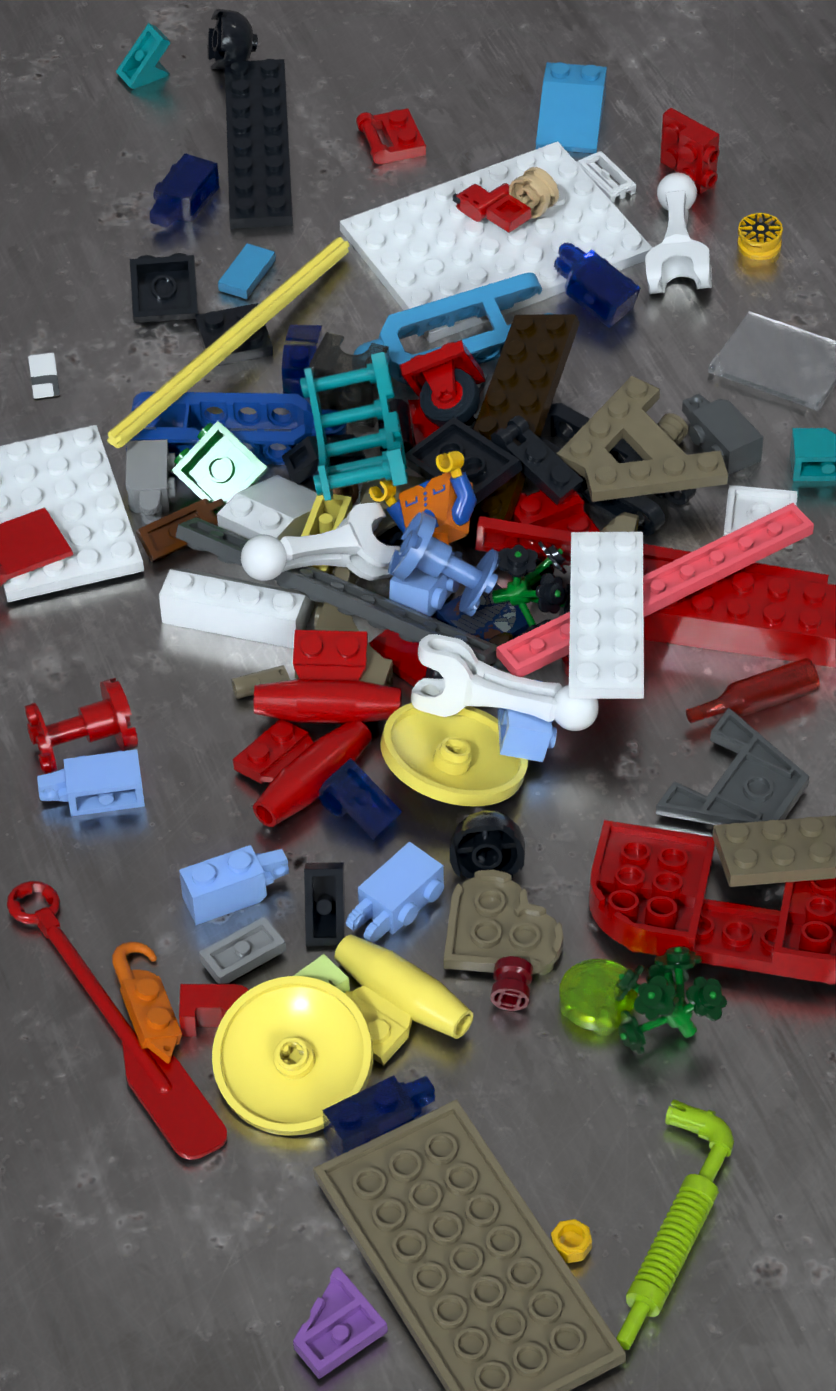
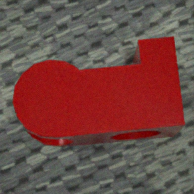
(205, 1005)

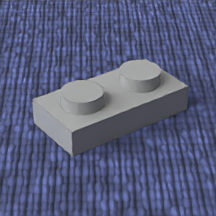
(242, 951)

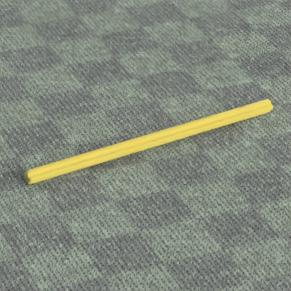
(226, 344)

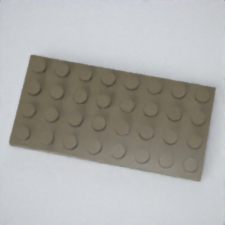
(467, 1260)

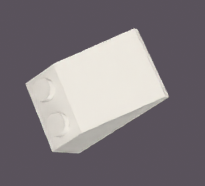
(268, 508)

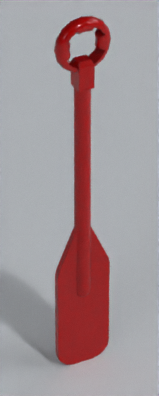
(161, 1087)

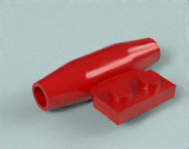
(328, 683)
(297, 765)

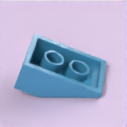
(572, 106)

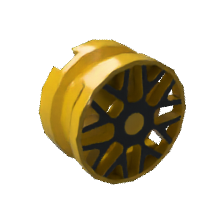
(759, 239)

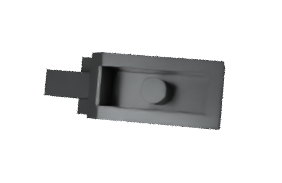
(724, 429)

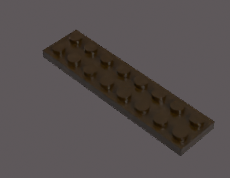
(525, 387)

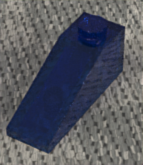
(297, 353)

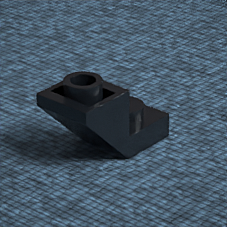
(304, 458)

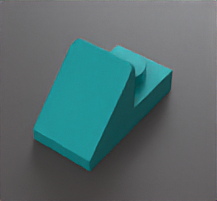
(142, 62)

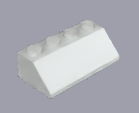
(234, 607)

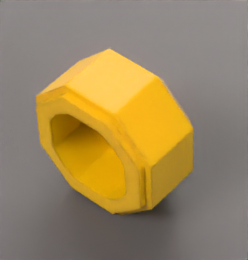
(572, 1240)

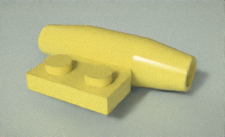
(396, 994)

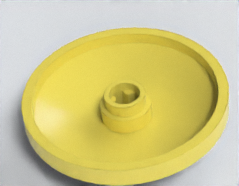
(451, 756)
(291, 1054)

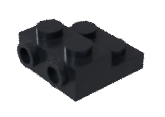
(163, 288)

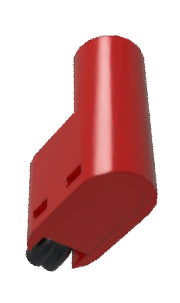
(475, 200)

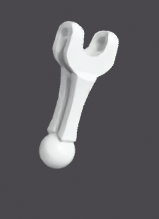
(677, 253)
(347, 546)
(475, 683)

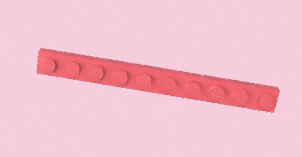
(669, 583)

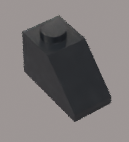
(324, 903)

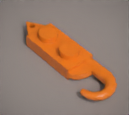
(147, 1002)

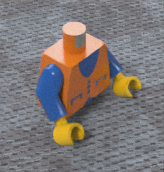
(445, 497)

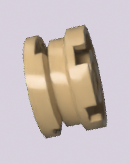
(535, 190)

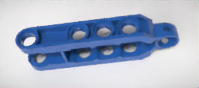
(188, 416)

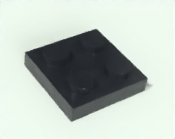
(216, 323)

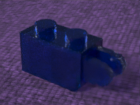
(596, 284)

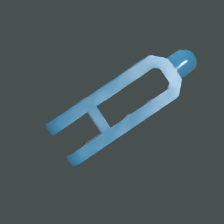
(479, 301)

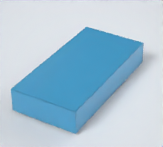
(246, 271)

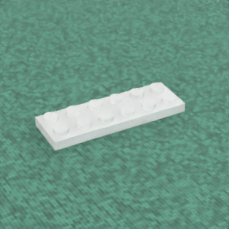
(606, 616)

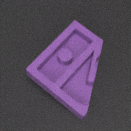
(338, 1326)

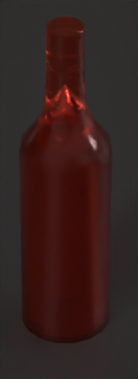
(762, 691)

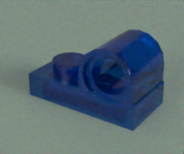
(355, 793)

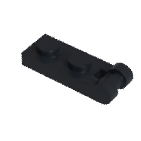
(538, 460)

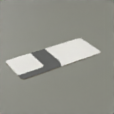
(43, 375)

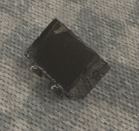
(331, 360)

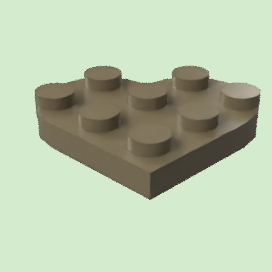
(495, 921)

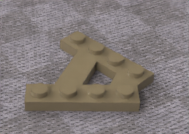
(663, 464)

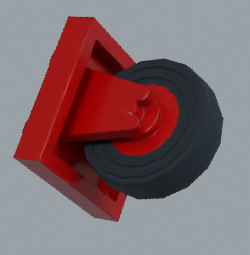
(445, 382)

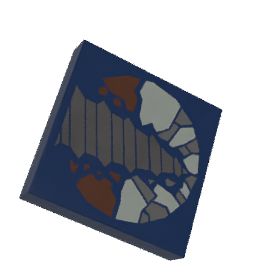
(487, 620)

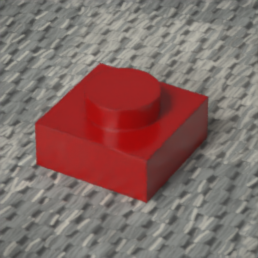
(508, 213)

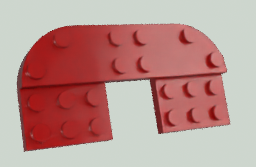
(652, 898)

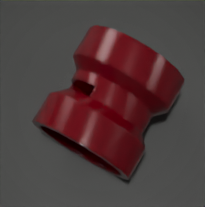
(511, 985)

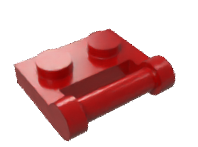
(399, 131)

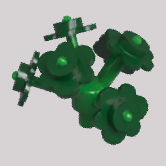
(663, 999)

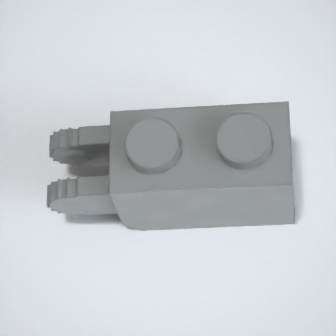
(149, 478)

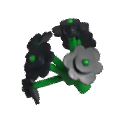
(538, 582)

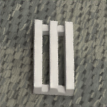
(602, 176)

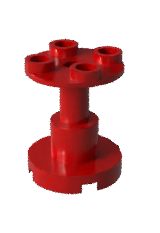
(94, 721)

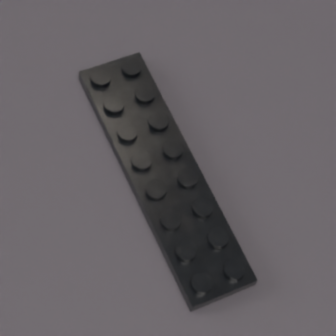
(258, 144)

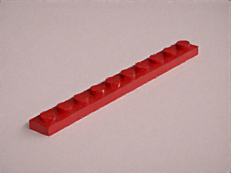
(503, 534)

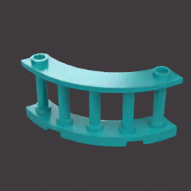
(390, 464)

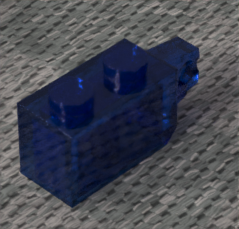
(184, 190)
(375, 1112)

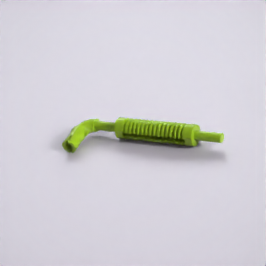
(682, 1222)

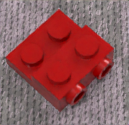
(690, 149)
(542, 511)

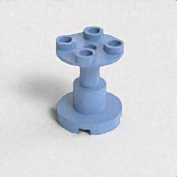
(434, 557)

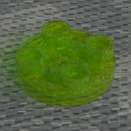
(589, 995)

